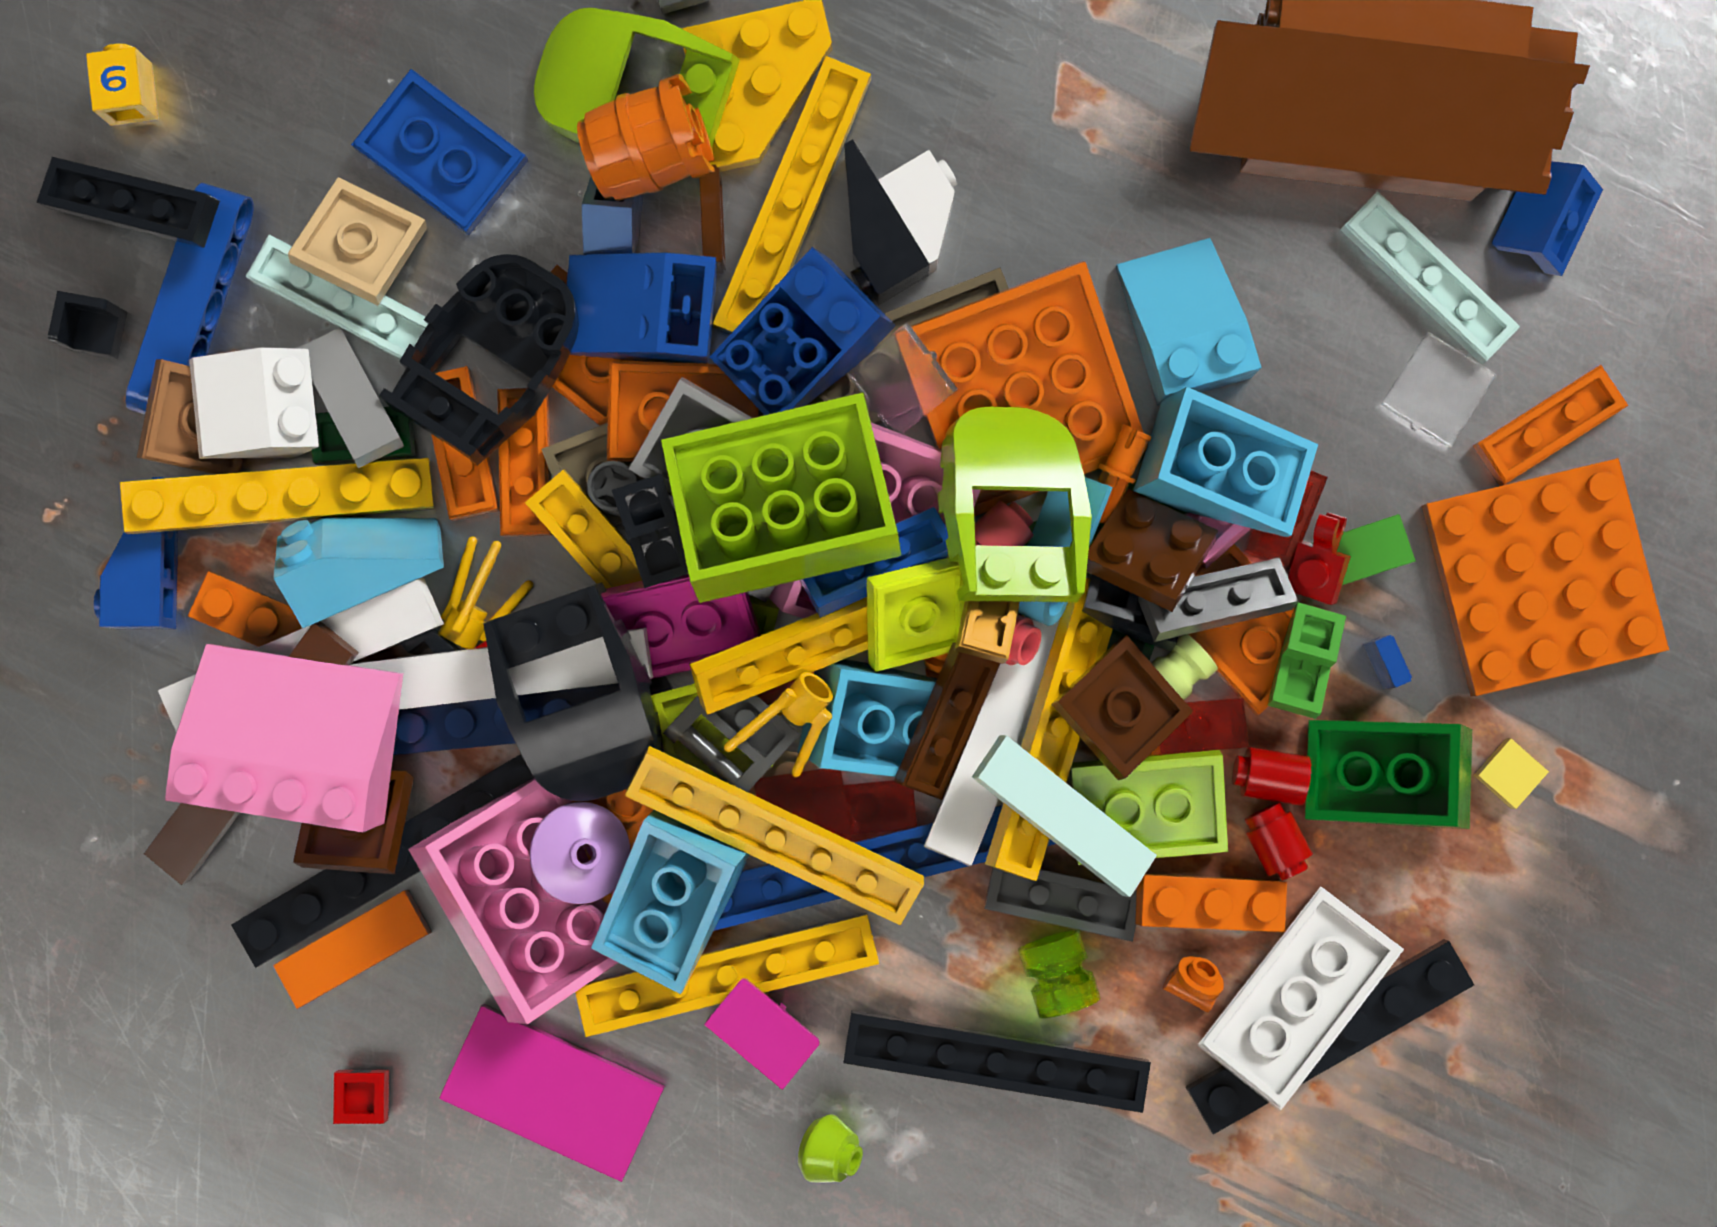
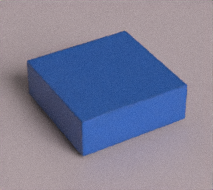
(1387, 662)

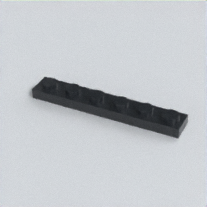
(1396, 1000)
(997, 1061)

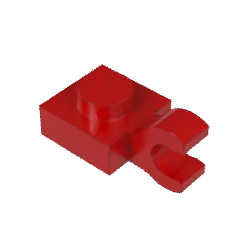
(1318, 567)

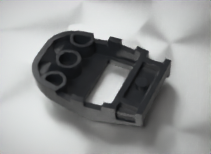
(513, 314)
(591, 745)

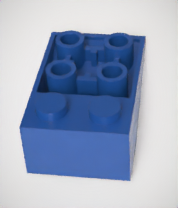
(644, 306)
(802, 336)

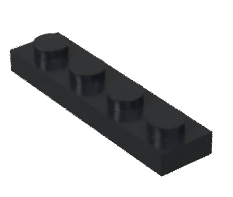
(128, 201)

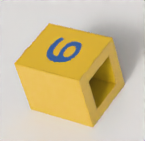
(122, 85)

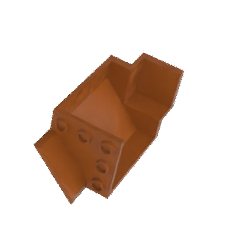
(1391, 95)

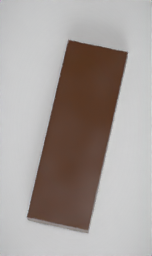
(946, 723)

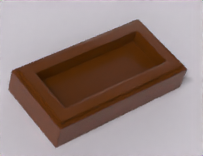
(713, 218)

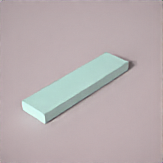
(1430, 278)
(385, 326)
(1064, 815)

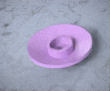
(556, 846)

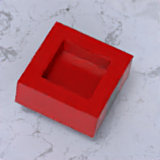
(361, 1097)

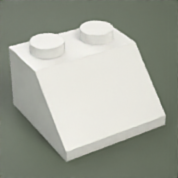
(254, 403)

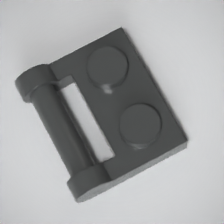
(762, 747)

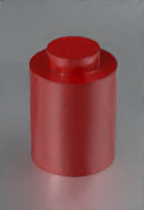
(1272, 775)

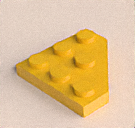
(777, 60)

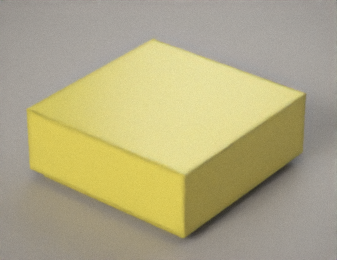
(1511, 773)

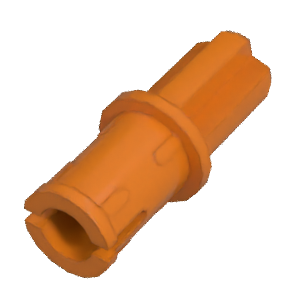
(1122, 465)

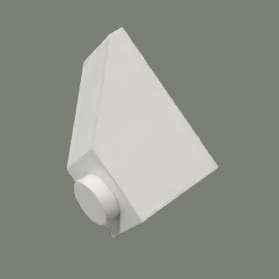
(924, 200)

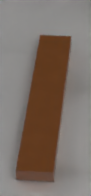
(196, 829)

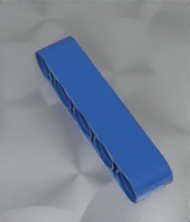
(192, 294)

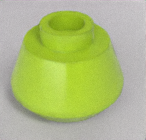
(829, 1151)

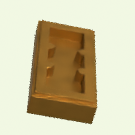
(987, 629)

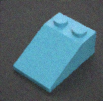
(1187, 320)
(1225, 464)
(350, 560)
(870, 718)
(668, 900)

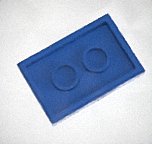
(439, 152)

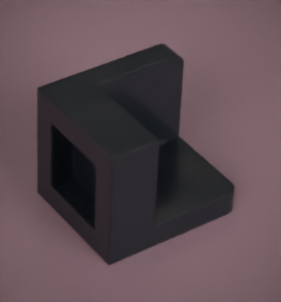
(87, 324)

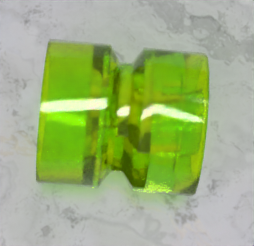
(1059, 974)

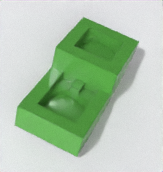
(1375, 548)
(1306, 660)

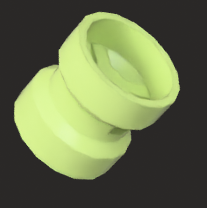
(1185, 665)

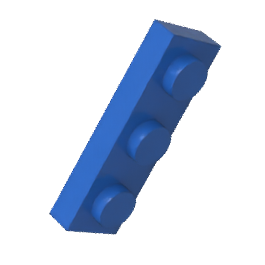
(920, 541)

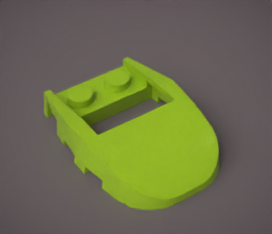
(588, 58)
(1023, 453)

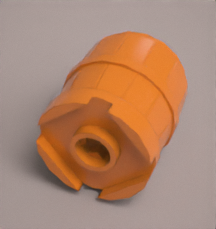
(645, 141)

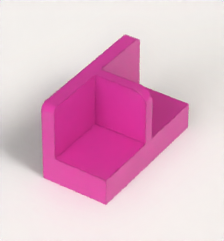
(762, 1032)

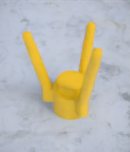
(462, 618)
(801, 704)

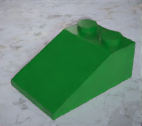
(1390, 773)

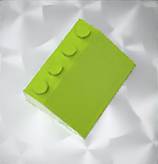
(780, 498)

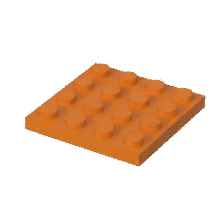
(1037, 351)
(1545, 577)

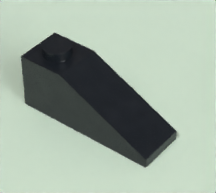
(882, 245)

